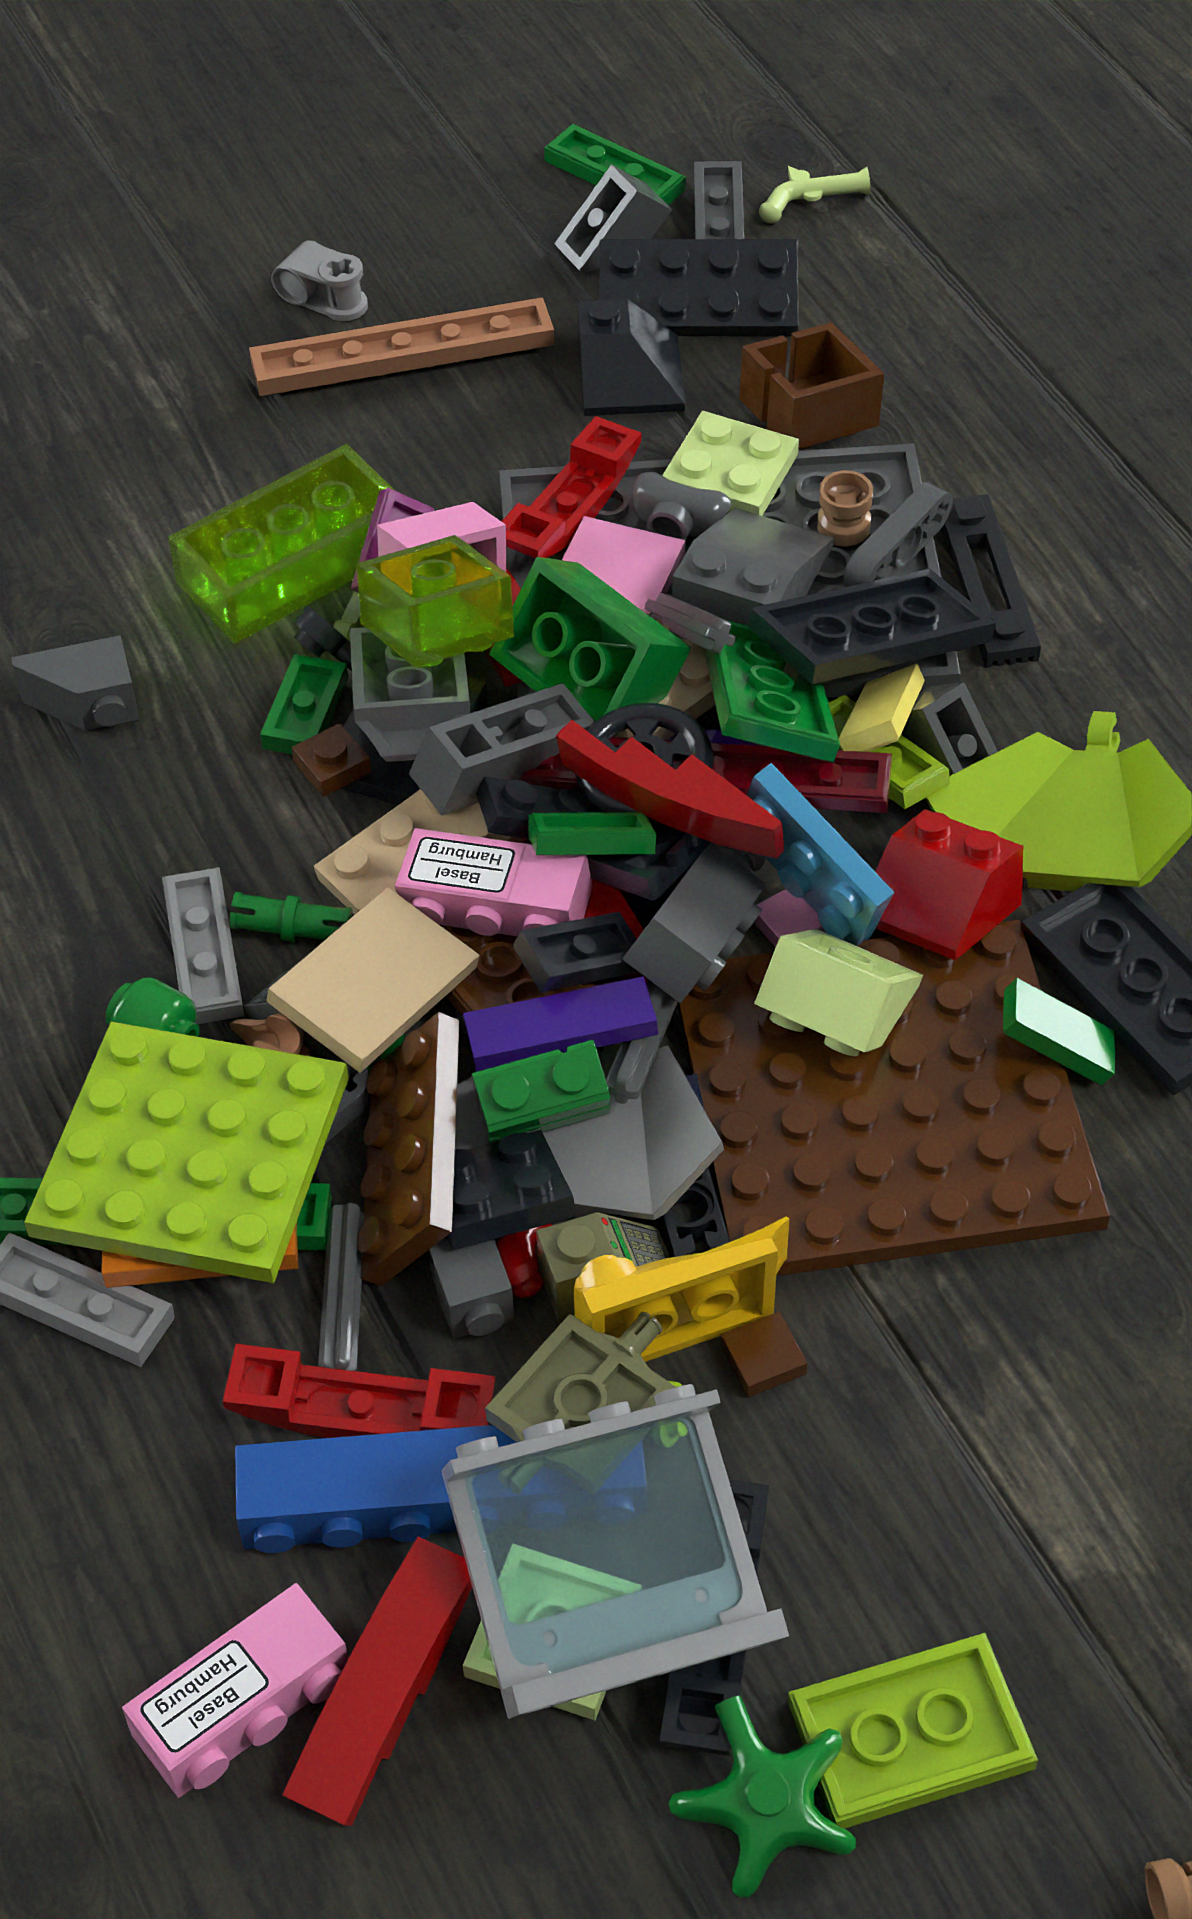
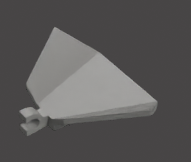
(629, 1159)

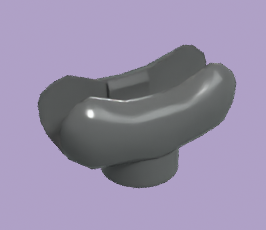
(675, 507)

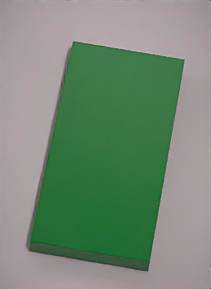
(768, 700)

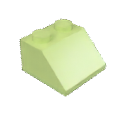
(835, 990)

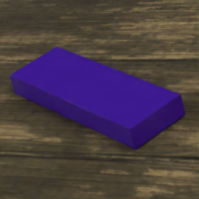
(553, 1022)

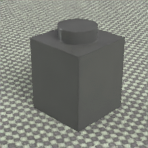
(471, 1287)

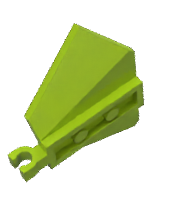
(1076, 810)

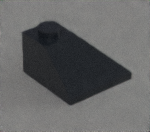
(627, 360)

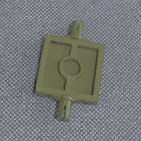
(577, 1374)

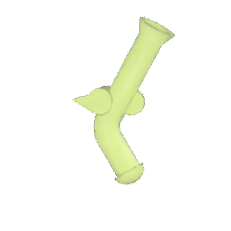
(811, 189)

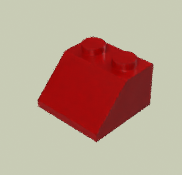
(948, 883)

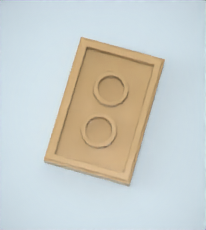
(372, 979)

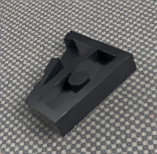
(649, 873)

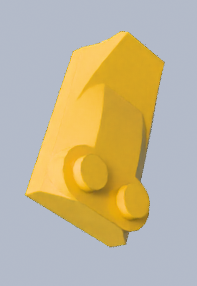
(687, 1294)

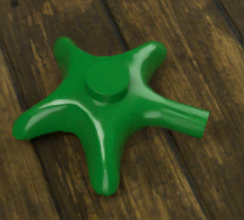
(766, 1798)

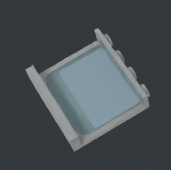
(606, 1551)

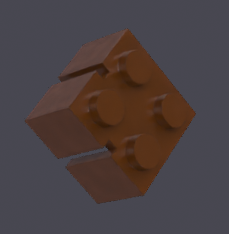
(828, 390)

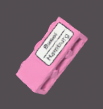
(491, 883)
(237, 1691)

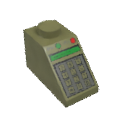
(572, 1244)

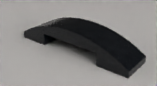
(694, 1691)

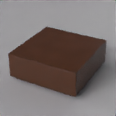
(763, 1354)

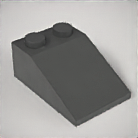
(748, 564)

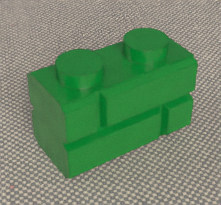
(542, 1092)

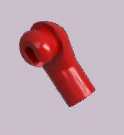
(521, 1262)

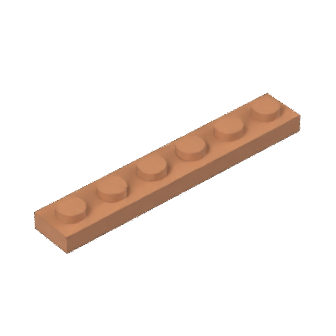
(401, 346)

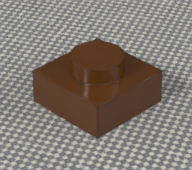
(331, 760)

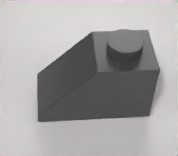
(614, 210)
(79, 683)
(949, 727)

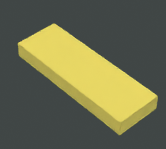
(882, 710)

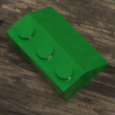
(589, 639)

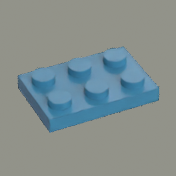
(821, 863)

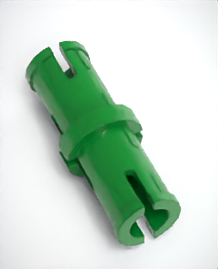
(287, 917)

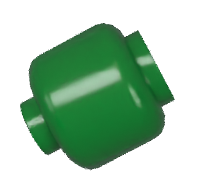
(153, 1006)

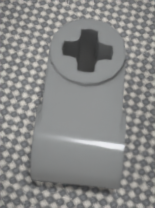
(322, 281)

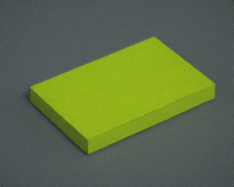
(915, 1730)

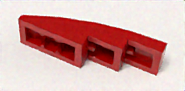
(684, 798)
(381, 1682)

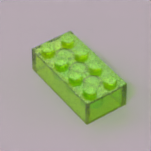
(279, 544)

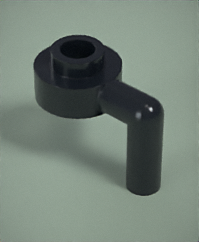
(320, 636)

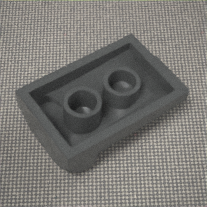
(399, 701)

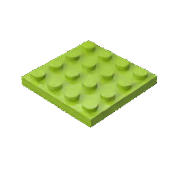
(189, 1152)

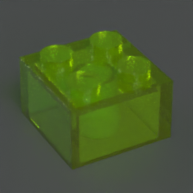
(435, 601)

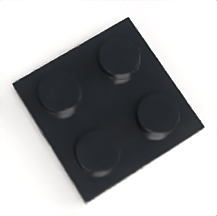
(507, 1189)

